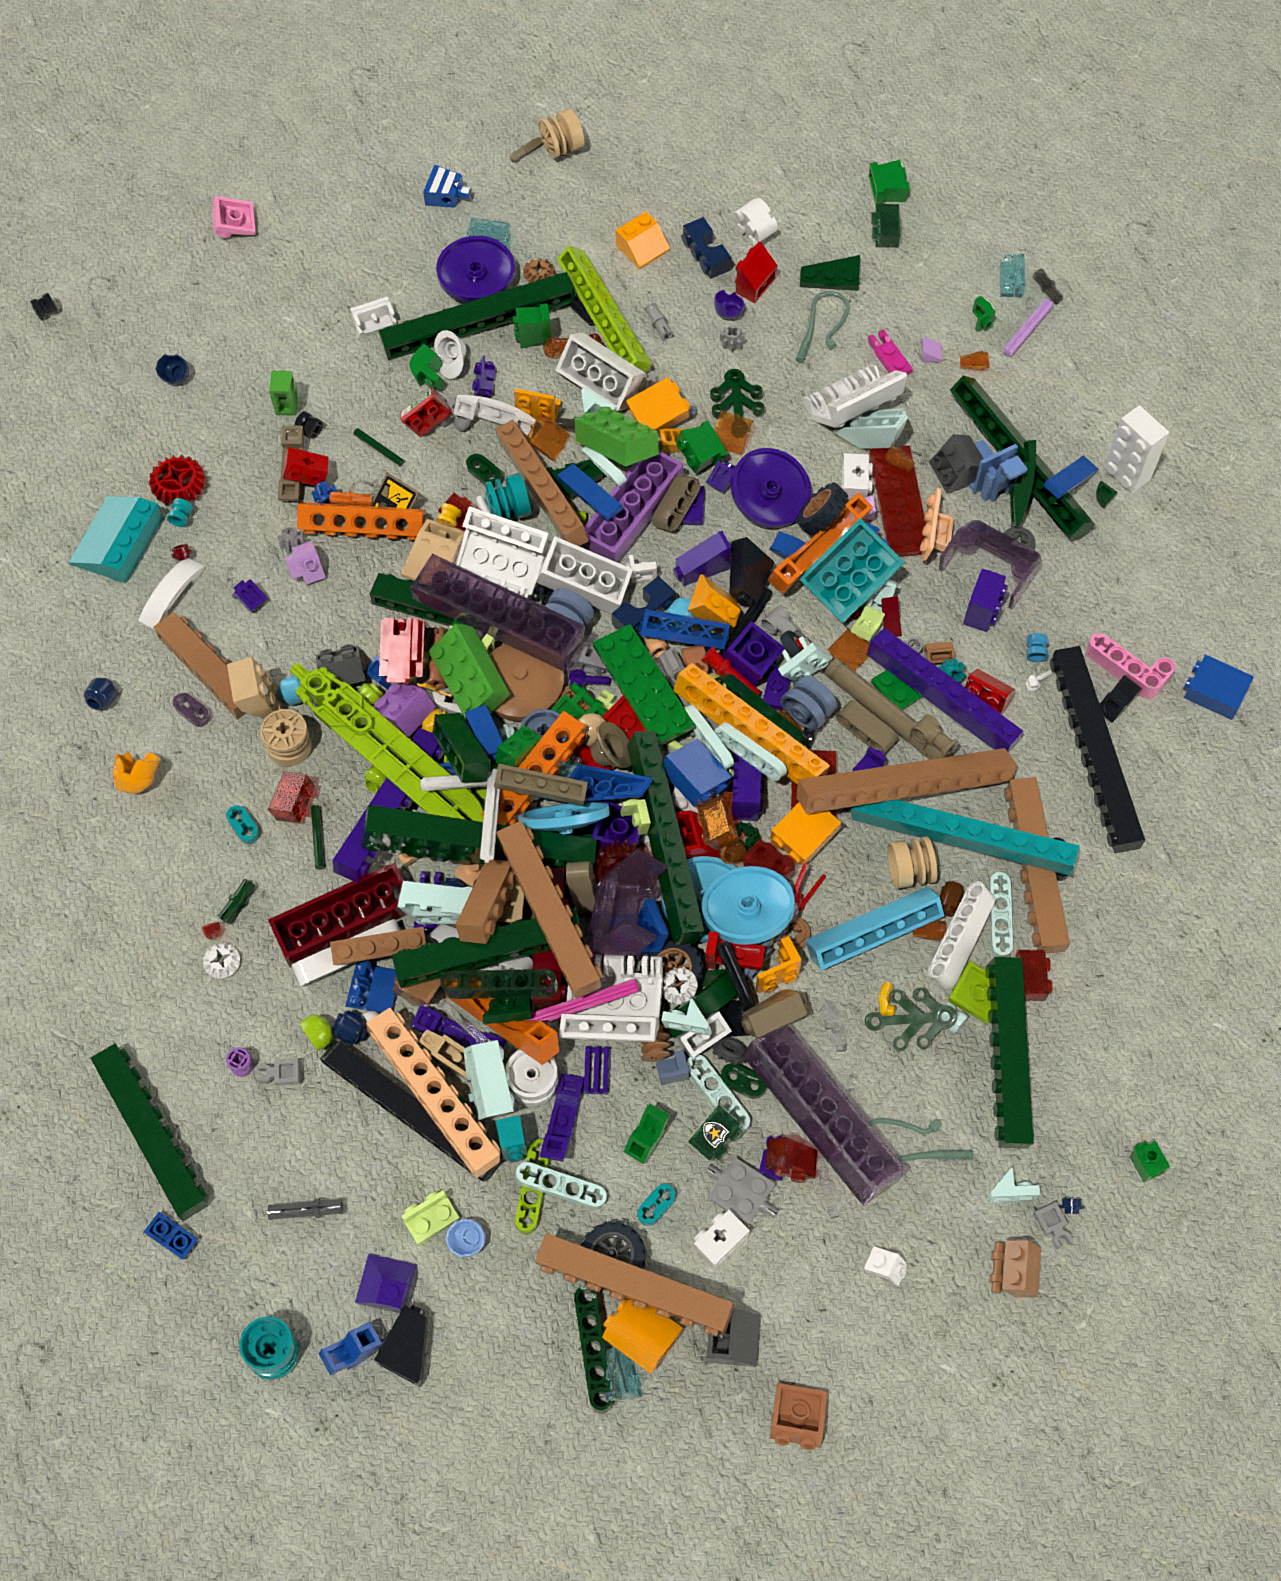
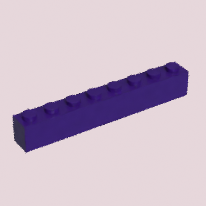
(943, 691)
(352, 859)

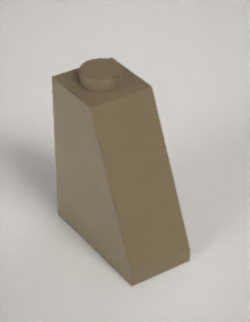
(773, 1013)

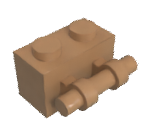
(1020, 1268)

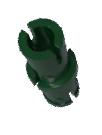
(236, 901)

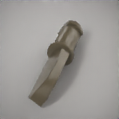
(532, 144)

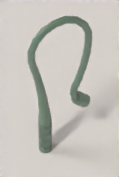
(829, 341)
(933, 1127)

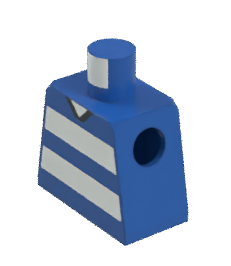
(445, 188)

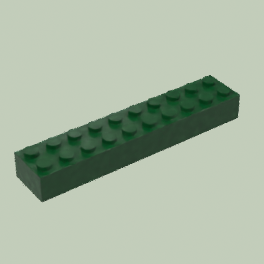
(458, 838)

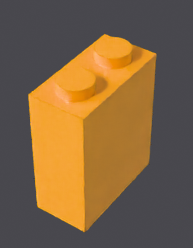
(659, 405)
(803, 833)
(641, 1334)

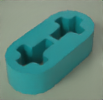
(246, 822)
(652, 1201)

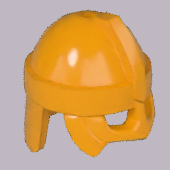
(134, 777)

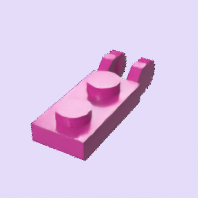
(889, 354)

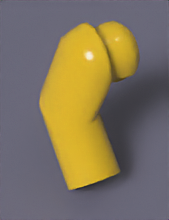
(883, 998)

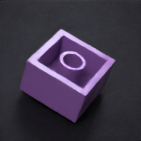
(405, 707)

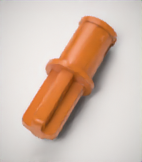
(350, 498)

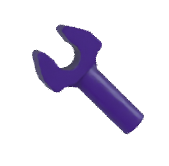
(581, 679)

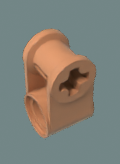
(694, 655)

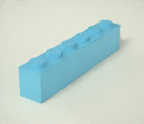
(874, 928)

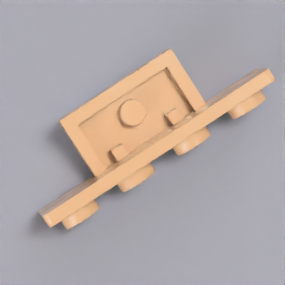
(938, 527)

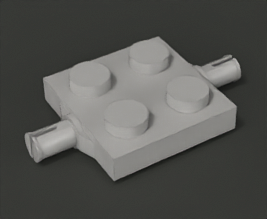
(741, 1191)

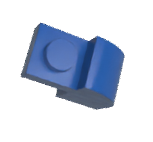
(352, 1350)

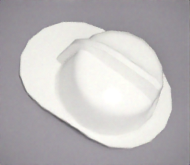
(451, 353)

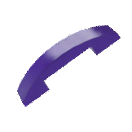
(433, 1021)
(562, 1118)

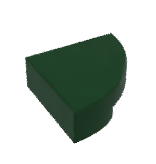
(1105, 494)

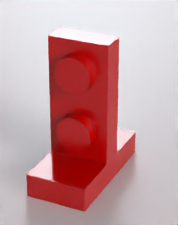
(747, 956)

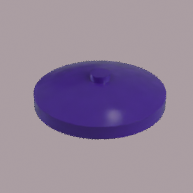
(475, 268)
(770, 487)

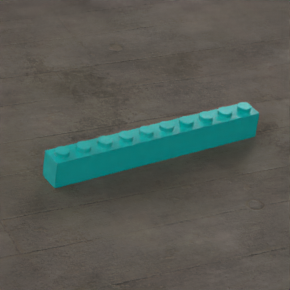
(970, 834)

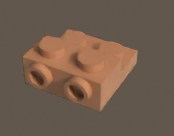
(798, 1416)

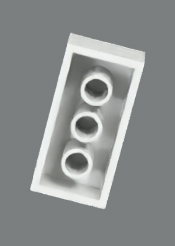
(599, 370)
(1136, 449)
(585, 573)

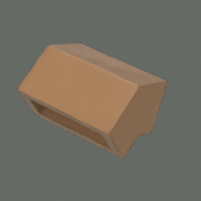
(939, 652)

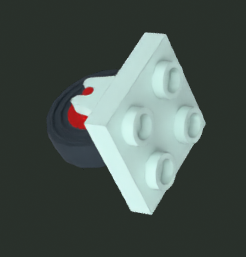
(802, 656)

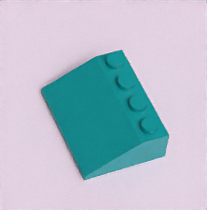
(117, 537)
(851, 570)

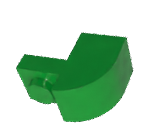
(423, 367)
(647, 1134)

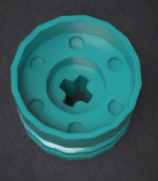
(508, 498)
(259, 1338)

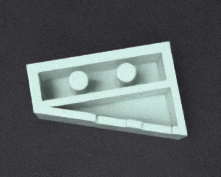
(432, 902)
(488, 1081)

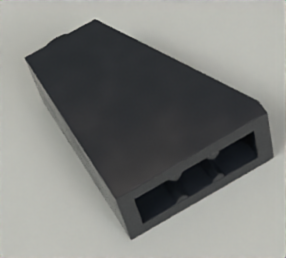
(748, 571)
(405, 1346)

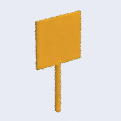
(430, 687)

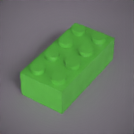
(616, 436)
(468, 670)

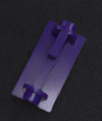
(484, 372)

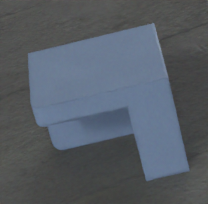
(673, 1069)

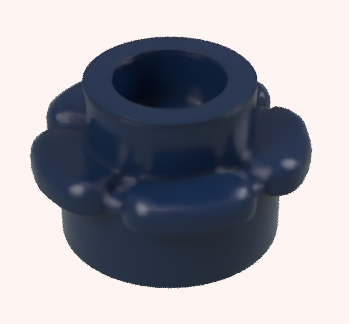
(1071, 1206)

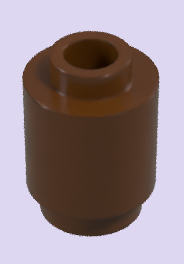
(950, 897)

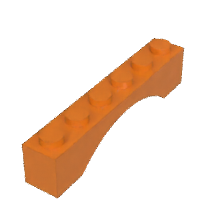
(798, 563)
(529, 1036)

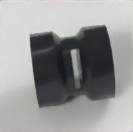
(43, 305)
(311, 425)

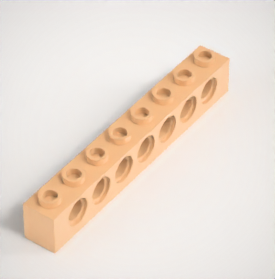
(476, 1160)

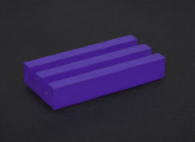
(596, 1051)

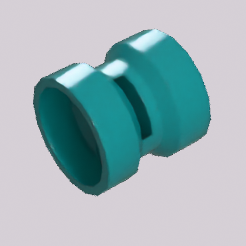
(180, 510)

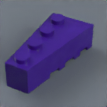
(746, 791)

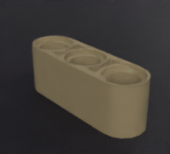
(676, 502)
(866, 726)
(581, 885)

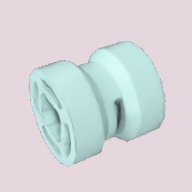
(961, 1019)

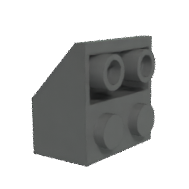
(956, 462)
(343, 663)
(738, 1343)

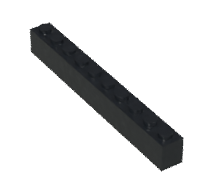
(1097, 750)

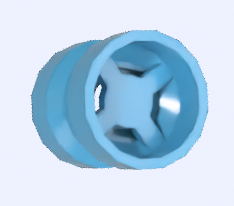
(1037, 647)

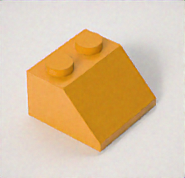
(641, 240)
(713, 603)

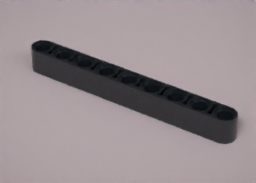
(391, 1098)

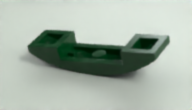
(709, 999)

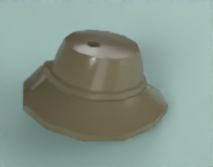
(610, 746)

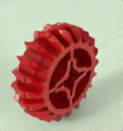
(186, 471)

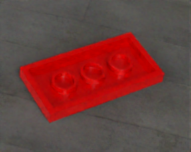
(623, 717)

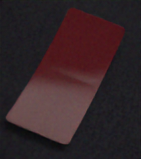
(891, 620)

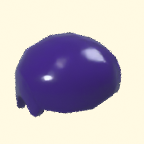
(728, 305)

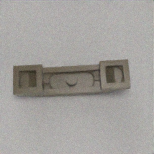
(291, 437)

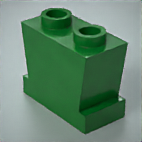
(888, 182)
(532, 325)
(701, 447)
(516, 747)

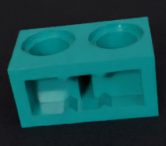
(511, 1138)

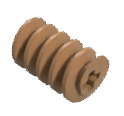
(655, 1050)

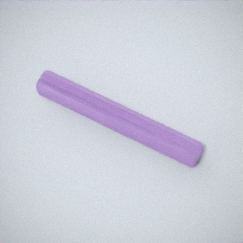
(1026, 329)

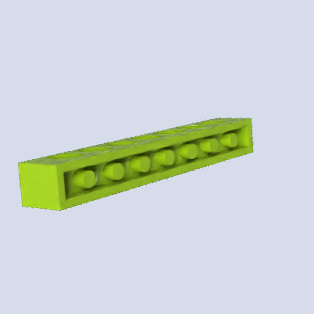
(602, 307)

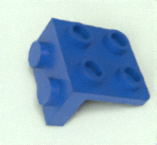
(651, 920)

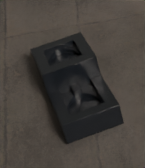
(1119, 698)

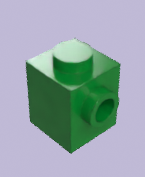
(1149, 1160)

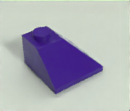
(385, 1283)

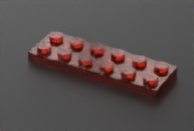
(898, 504)

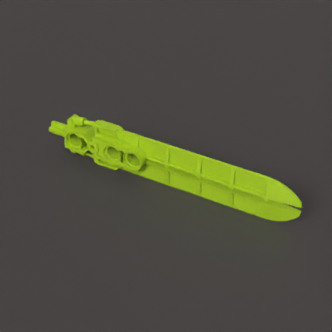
(330, 711)

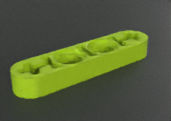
(520, 1215)

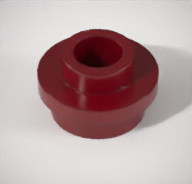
(181, 552)

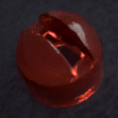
(211, 929)

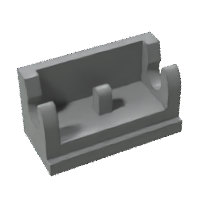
(592, 664)

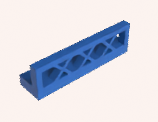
(683, 634)

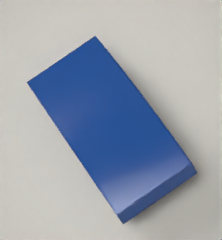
(786, 545)
(170, 1235)

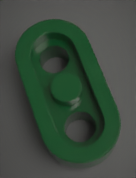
(485, 471)
(744, 1079)

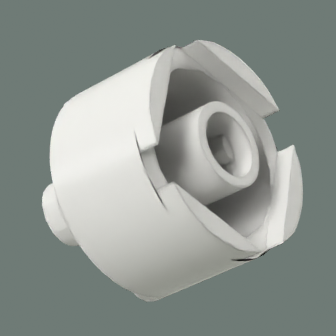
(755, 221)

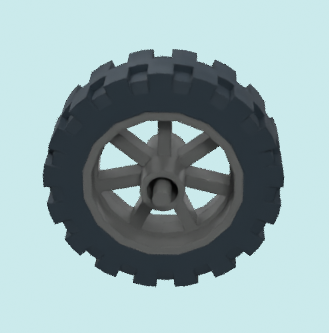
(615, 1231)

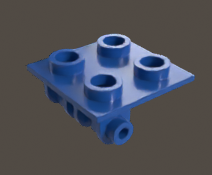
(371, 988)

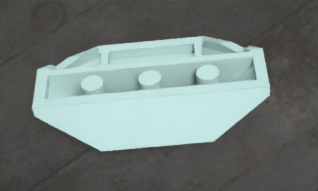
(874, 428)

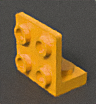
(536, 403)
(786, 971)

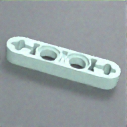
(605, 466)
(709, 738)
(751, 751)
(1001, 915)
(720, 1092)
(561, 1181)

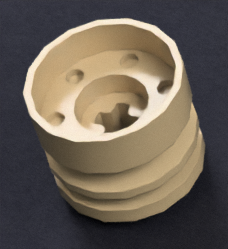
(561, 133)
(286, 748)
(916, 861)

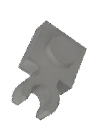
(284, 1072)
(1052, 1221)

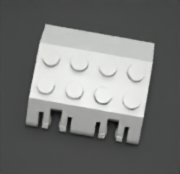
(851, 400)
(502, 551)
(626, 1018)

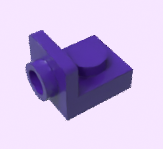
(721, 476)
(249, 594)
(873, 759)

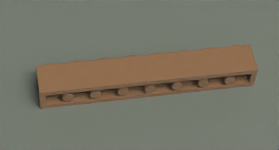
(541, 484)
(1040, 884)
(549, 910)
(635, 1284)

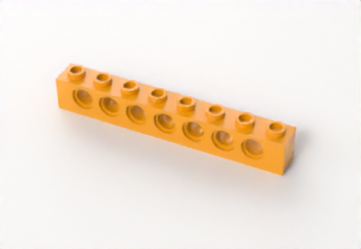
(724, 706)

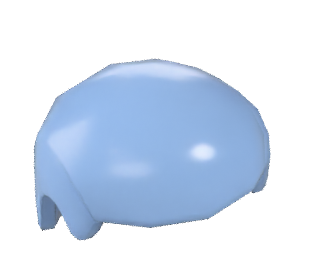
(465, 1237)

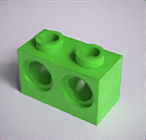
(283, 392)

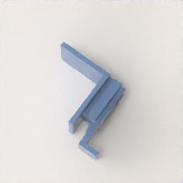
(996, 471)

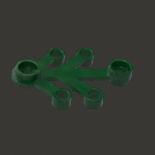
(736, 396)
(914, 1018)

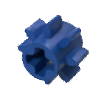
(322, 492)

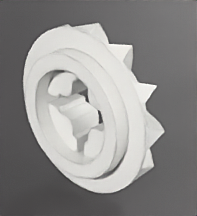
(231, 963)
(687, 990)

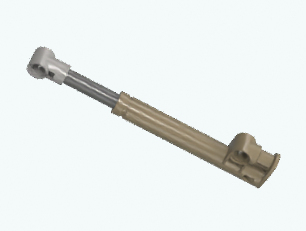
(922, 735)

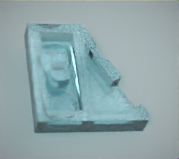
(623, 1377)

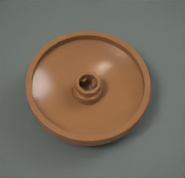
(529, 681)

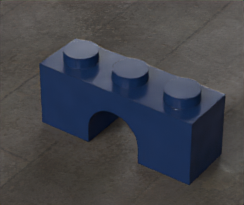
(712, 259)
(656, 594)

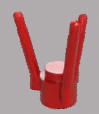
(797, 896)

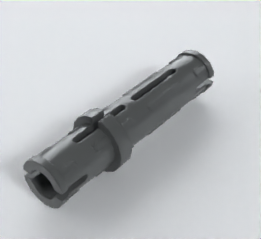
(334, 1207)

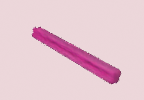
(585, 1002)

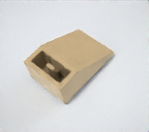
(434, 539)
(253, 688)

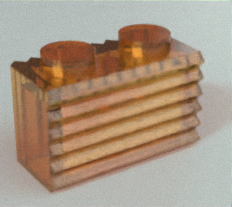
(717, 823)

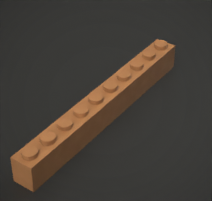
(905, 780)

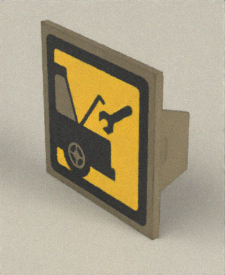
(395, 494)

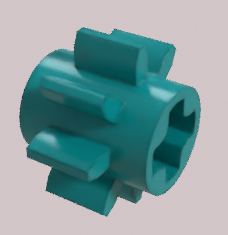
(954, 669)

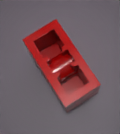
(305, 466)

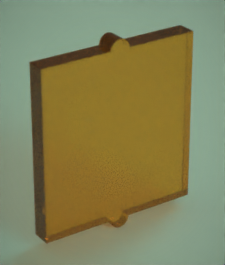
(733, 431)
(547, 436)
(850, 649)

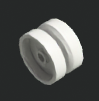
(532, 1090)

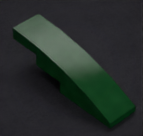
(1021, 491)

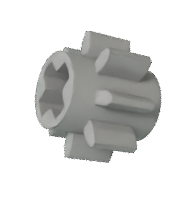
(732, 337)
(290, 538)

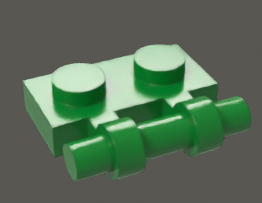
(570, 705)

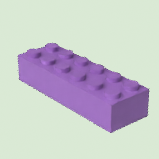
(639, 498)

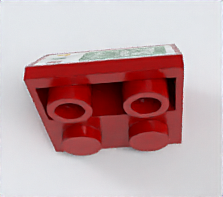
(425, 412)

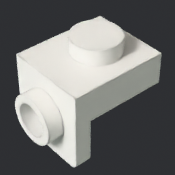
(886, 1265)

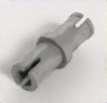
(658, 321)

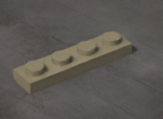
(540, 784)

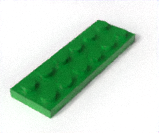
(643, 684)

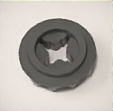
(1025, 535)
(729, 1050)

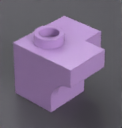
(305, 563)

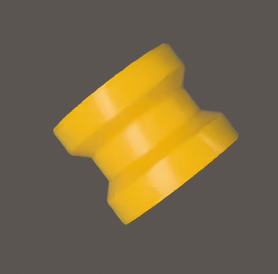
(449, 515)

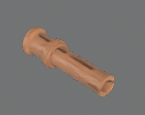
(435, 676)

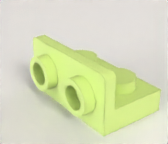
(430, 1217)

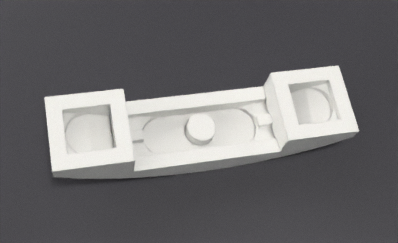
(492, 410)
(168, 591)

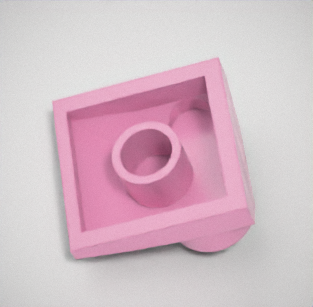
(232, 217)

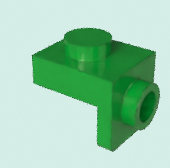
(984, 313)

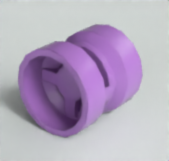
(241, 1067)

